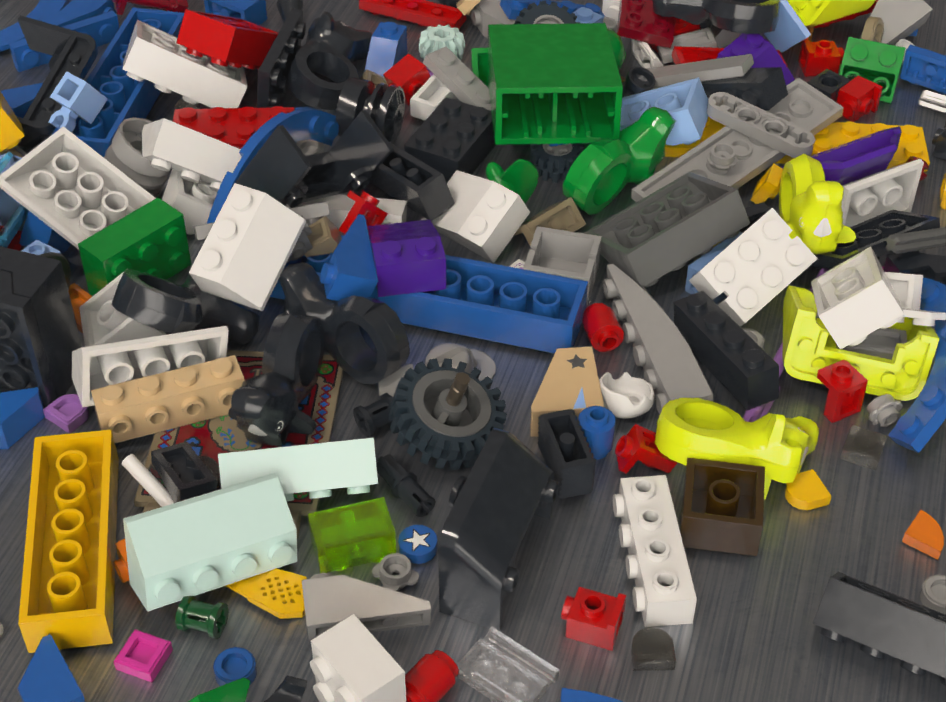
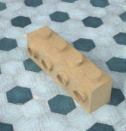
(167, 398)

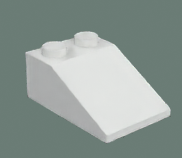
(482, 215)
(856, 299)

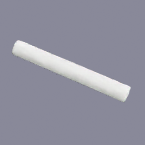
(147, 480)

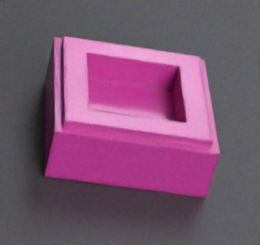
(143, 655)

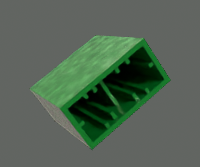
(553, 83)

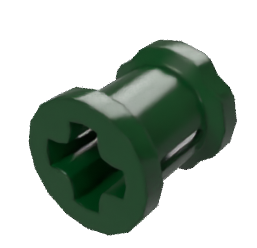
(202, 616)

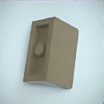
(558, 216)

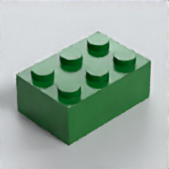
(144, 240)

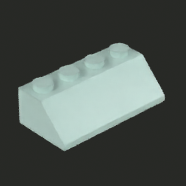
(306, 467)
(209, 541)

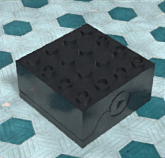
(35, 325)

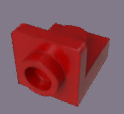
(364, 205)
(845, 390)
(641, 446)

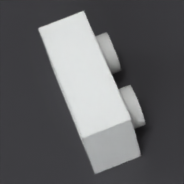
(429, 98)

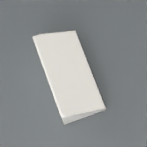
(645, 54)

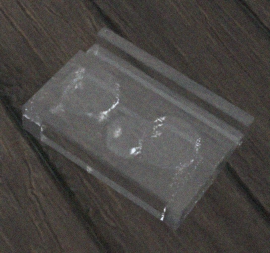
(506, 670)

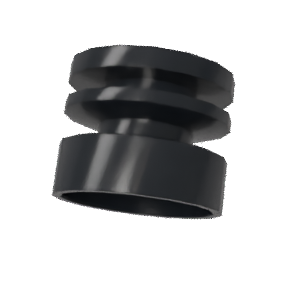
(382, 104)

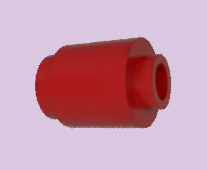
(602, 327)
(431, 678)

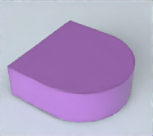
(67, 412)

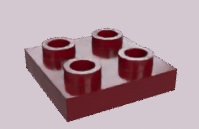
(640, 23)

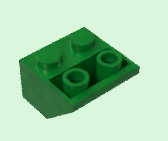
(875, 62)

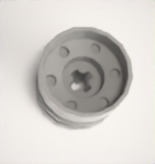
(126, 155)

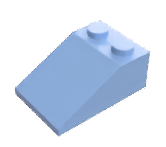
(684, 102)

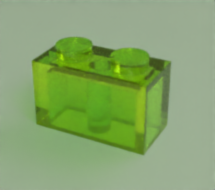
(352, 535)

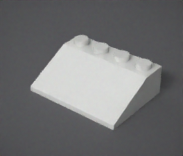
(161, 60)
(72, 187)

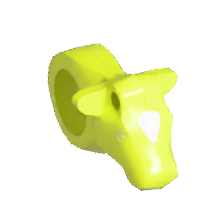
(812, 205)
(718, 433)

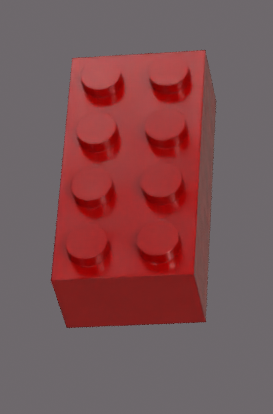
(225, 39)
(227, 125)

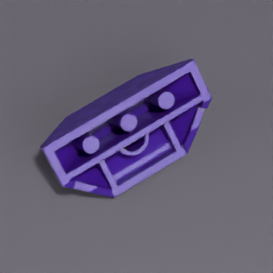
(860, 156)

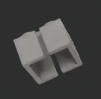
(565, 255)

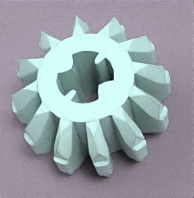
(439, 37)

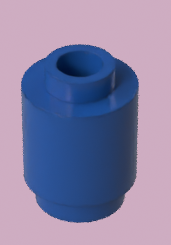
(599, 428)

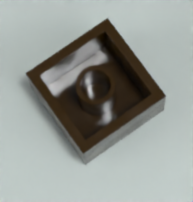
(722, 506)

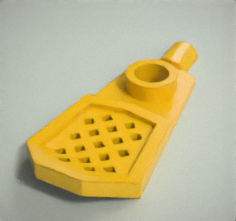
(274, 592)

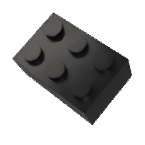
(453, 138)

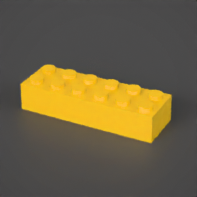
(70, 541)

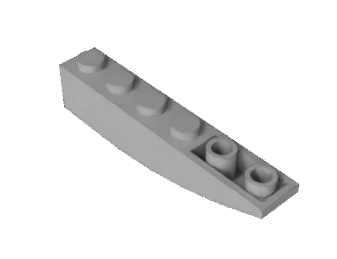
(656, 341)

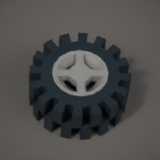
(554, 160)

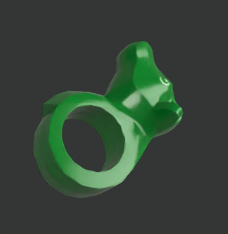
(611, 163)

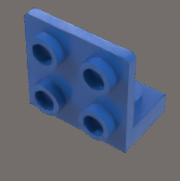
(924, 68)

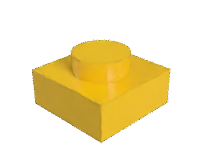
(768, 185)

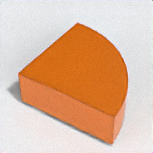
(925, 535)

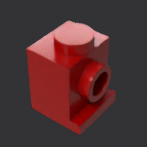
(818, 56)
(859, 98)
(594, 617)

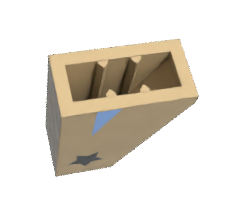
(568, 384)

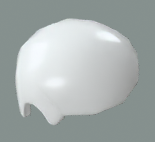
(627, 395)

